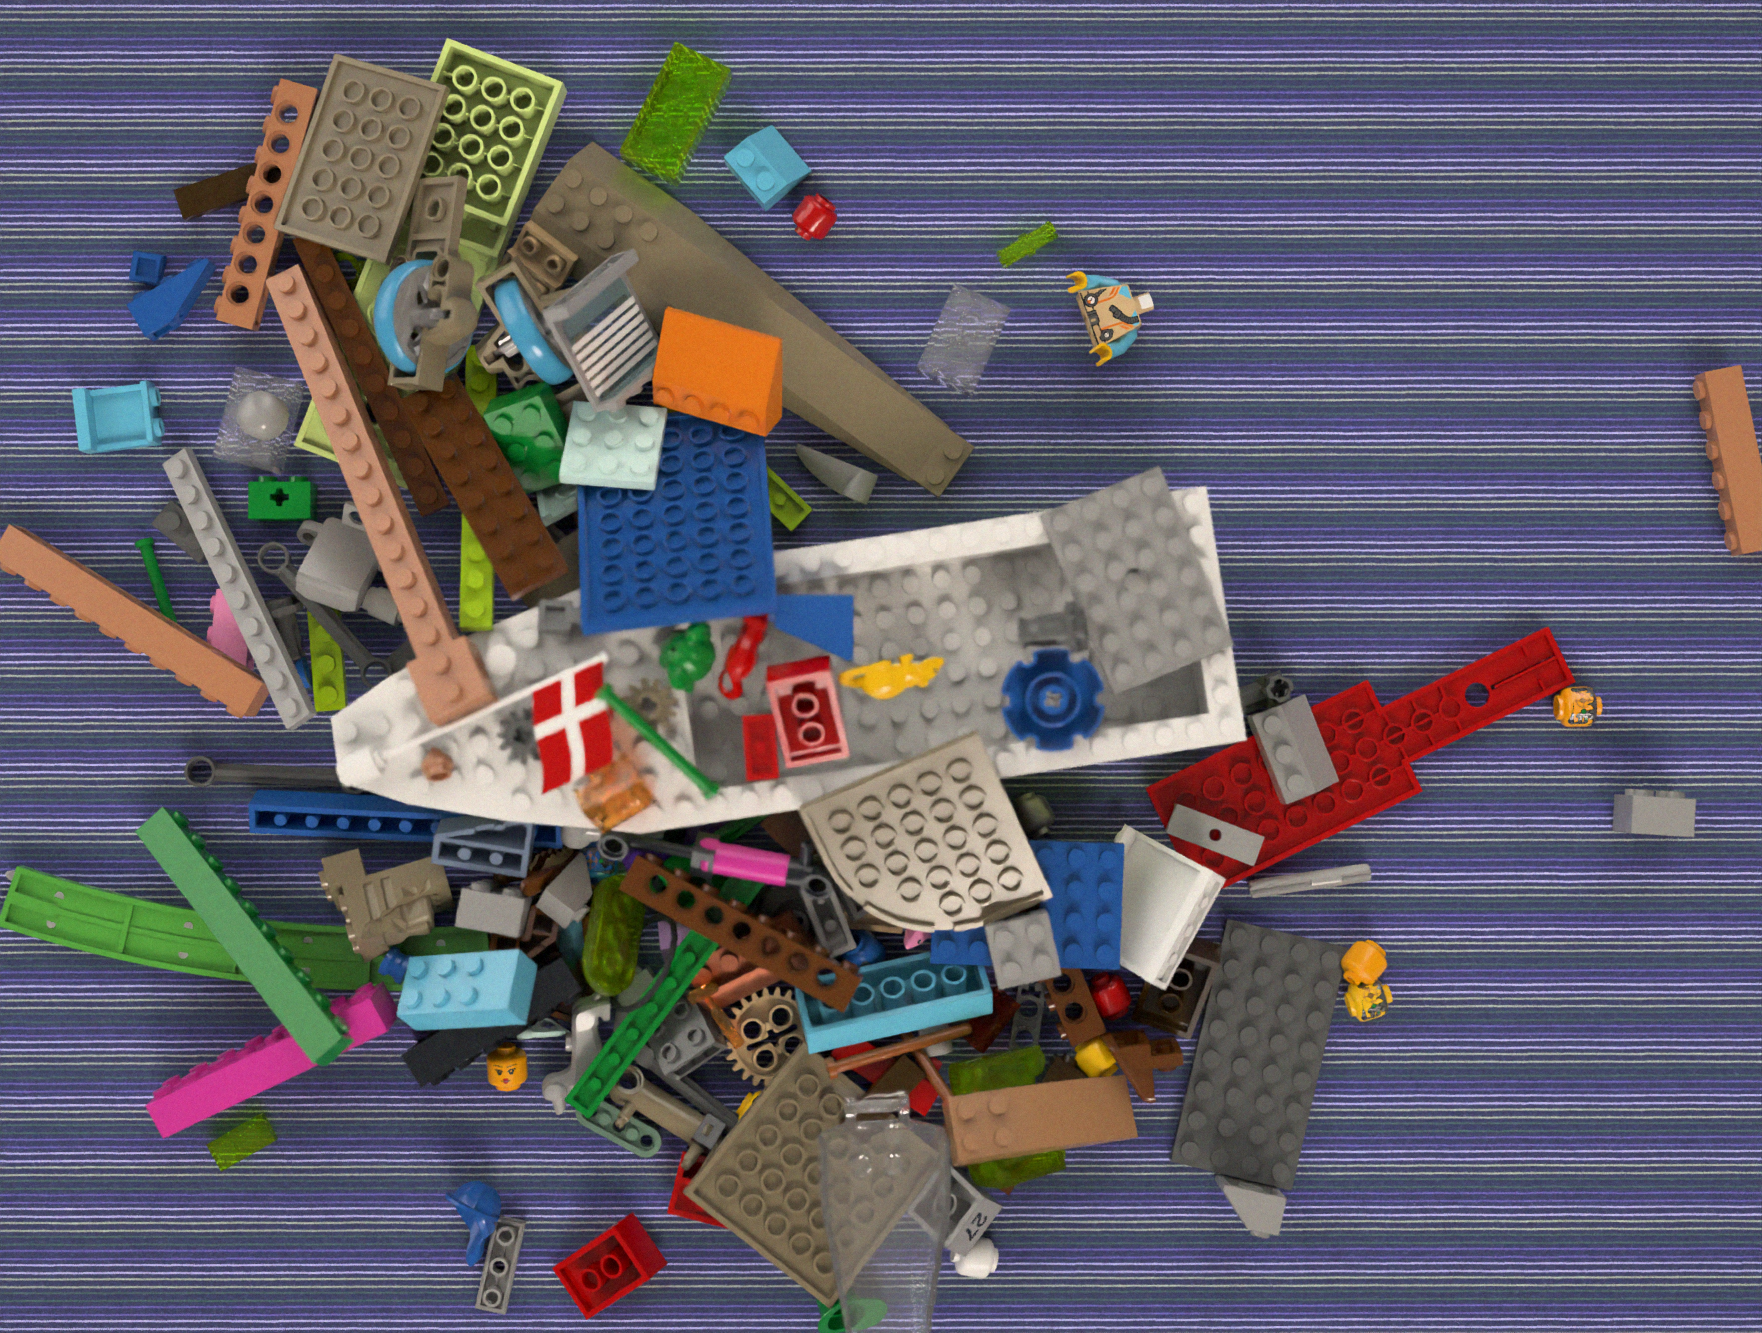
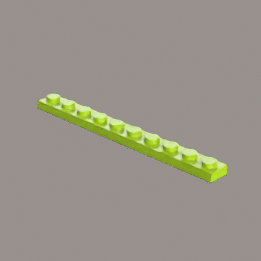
(477, 573)

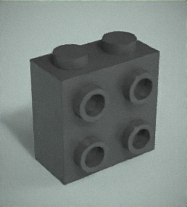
(686, 1039)

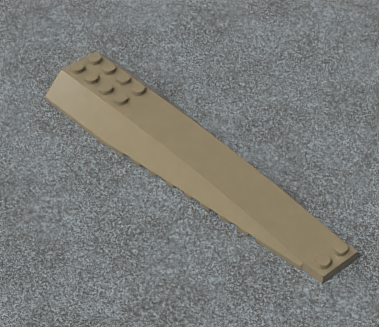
(684, 264)

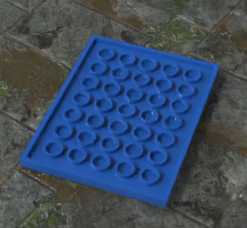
(690, 545)

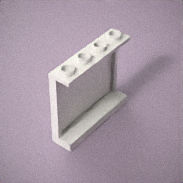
(1161, 905)

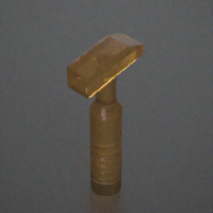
(704, 993)

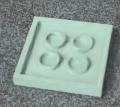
(613, 447)

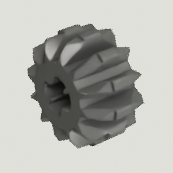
(512, 737)

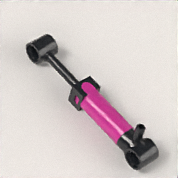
(712, 856)

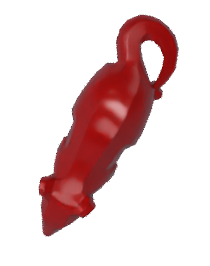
(743, 654)

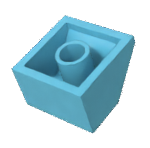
(766, 166)

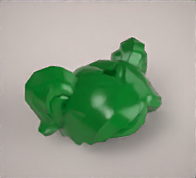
(692, 656)

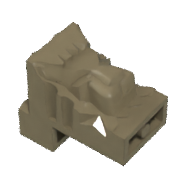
(386, 904)

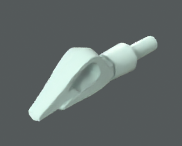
(540, 1031)

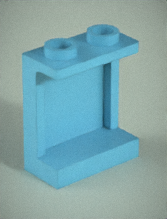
(118, 418)

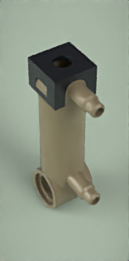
(668, 1112)

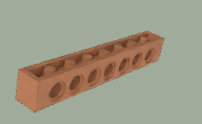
(250, 313)

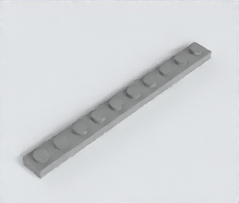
(239, 589)

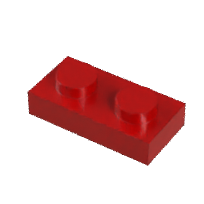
(760, 747)

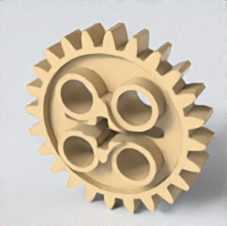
(761, 1010)

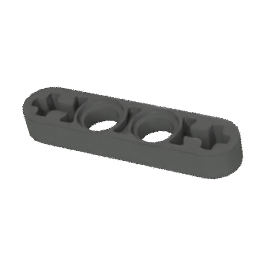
(1030, 1023)

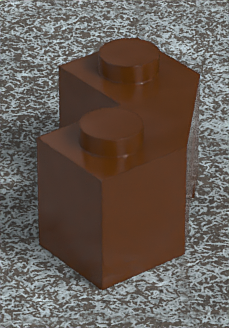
(540, 937)

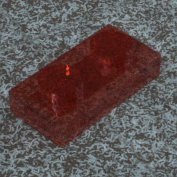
(988, 1026)

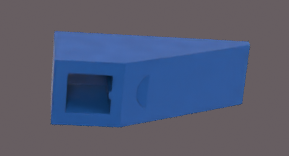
(168, 304)

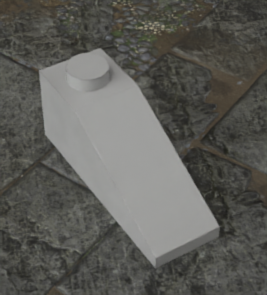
(829, 923)

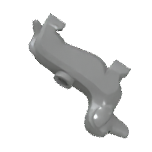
(583, 1043)

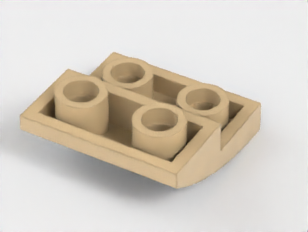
(543, 257)

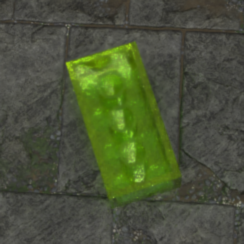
(676, 114)

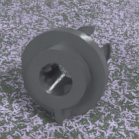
(283, 614)
(1056, 629)

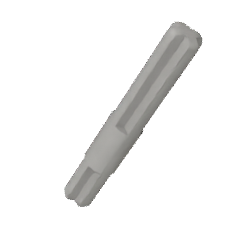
(1309, 880)

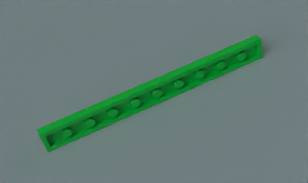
(643, 1022)

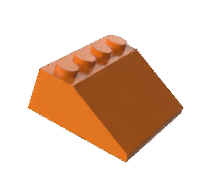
(719, 372)

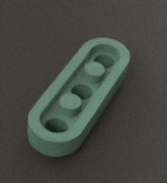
(627, 1138)

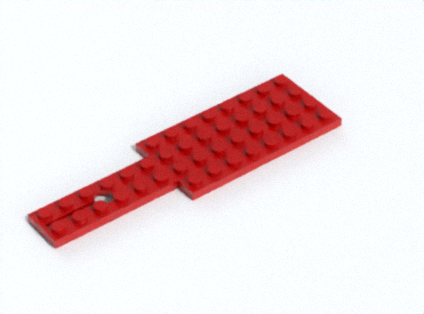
(1368, 751)

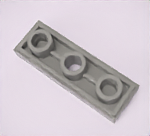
(1232, 840)
(504, 1247)

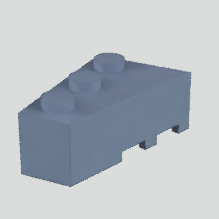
(484, 845)

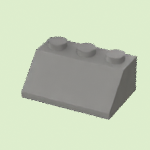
(1292, 749)

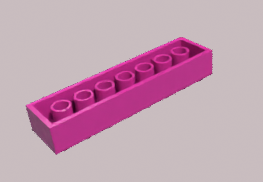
(261, 1064)

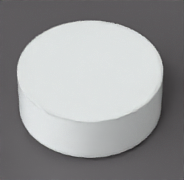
(501, 660)

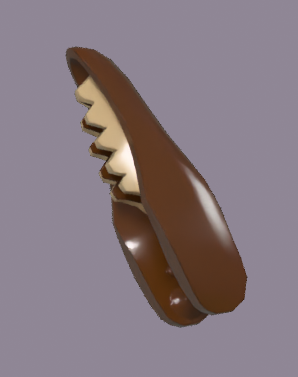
(542, 871)

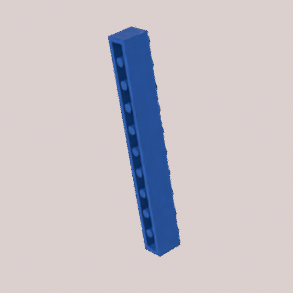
(357, 817)

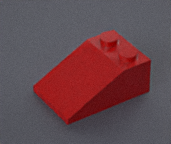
(807, 711)
(610, 1266)

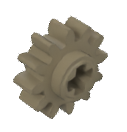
(656, 695)

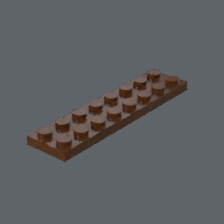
(485, 487)

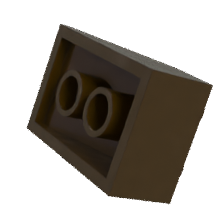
(1182, 1001)

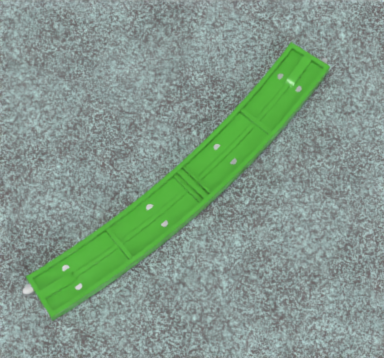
(182, 942)

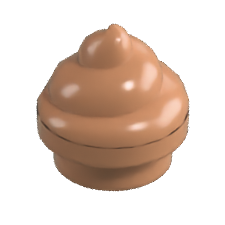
(437, 765)

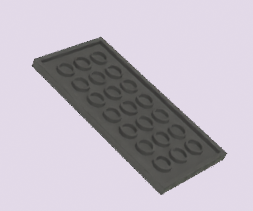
(1258, 1054)

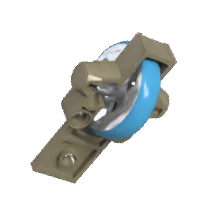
(428, 292)
(519, 313)

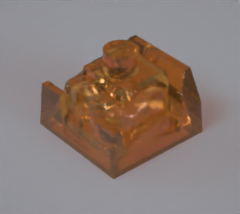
(615, 794)

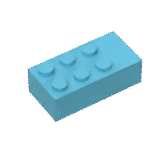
(467, 990)

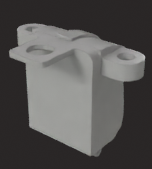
(338, 563)

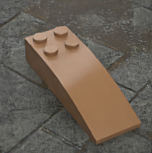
(1038, 1118)

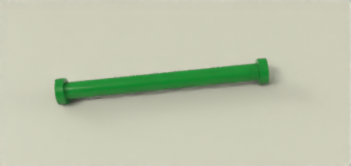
(155, 577)
(653, 737)

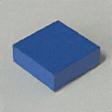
(147, 268)

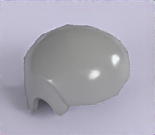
(262, 415)

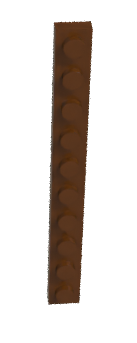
(373, 376)

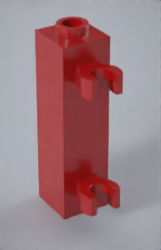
(921, 1096)

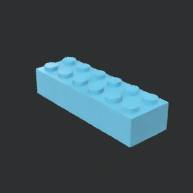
(896, 1000)

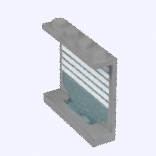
(606, 334)

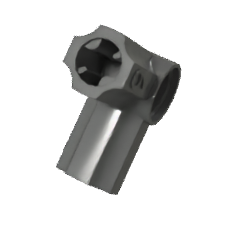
(1265, 692)

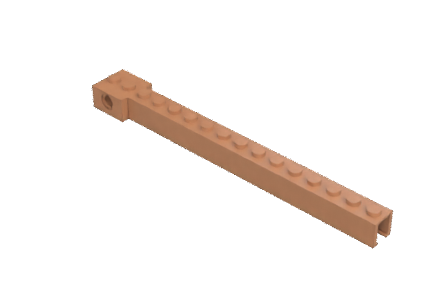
(447, 666)

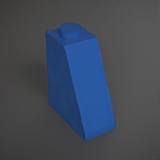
(819, 621)

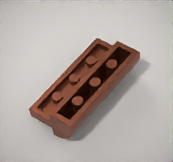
(740, 977)

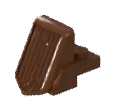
(1139, 1056)

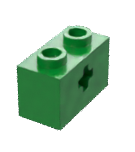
(264, 504)

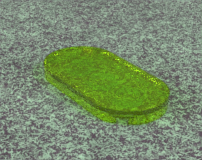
(612, 938)

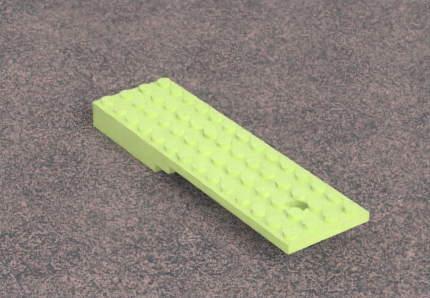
(494, 138)

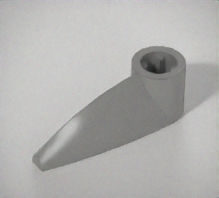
(838, 475)

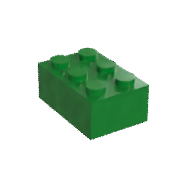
(530, 434)

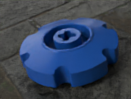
(1077, 709)

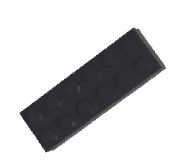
(441, 1051)

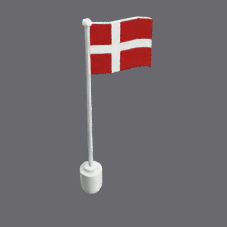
(568, 724)

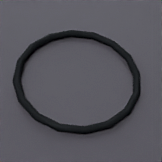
(627, 1009)

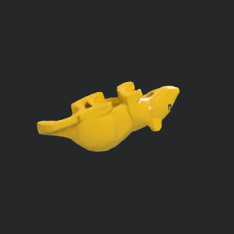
(887, 680)

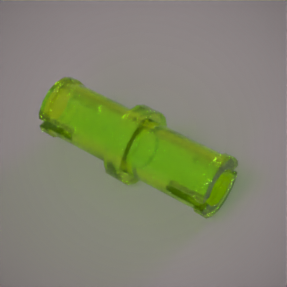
(1027, 244)

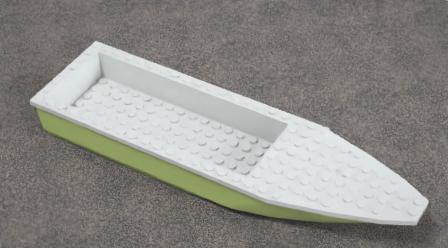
(914, 592)

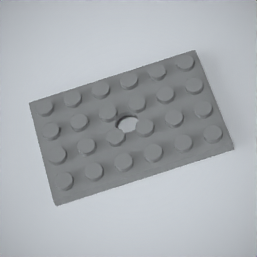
(1128, 529)

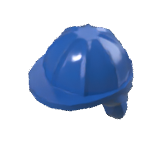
(480, 1209)

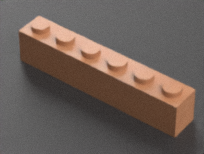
(1734, 455)

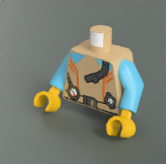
(1109, 313)

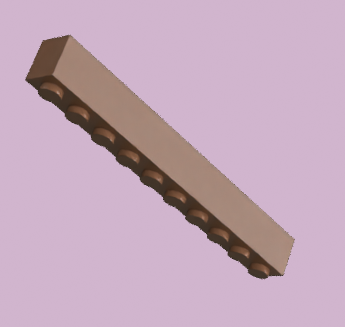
(132, 621)

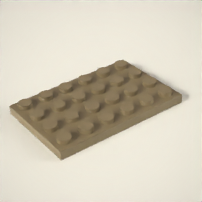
(362, 159)

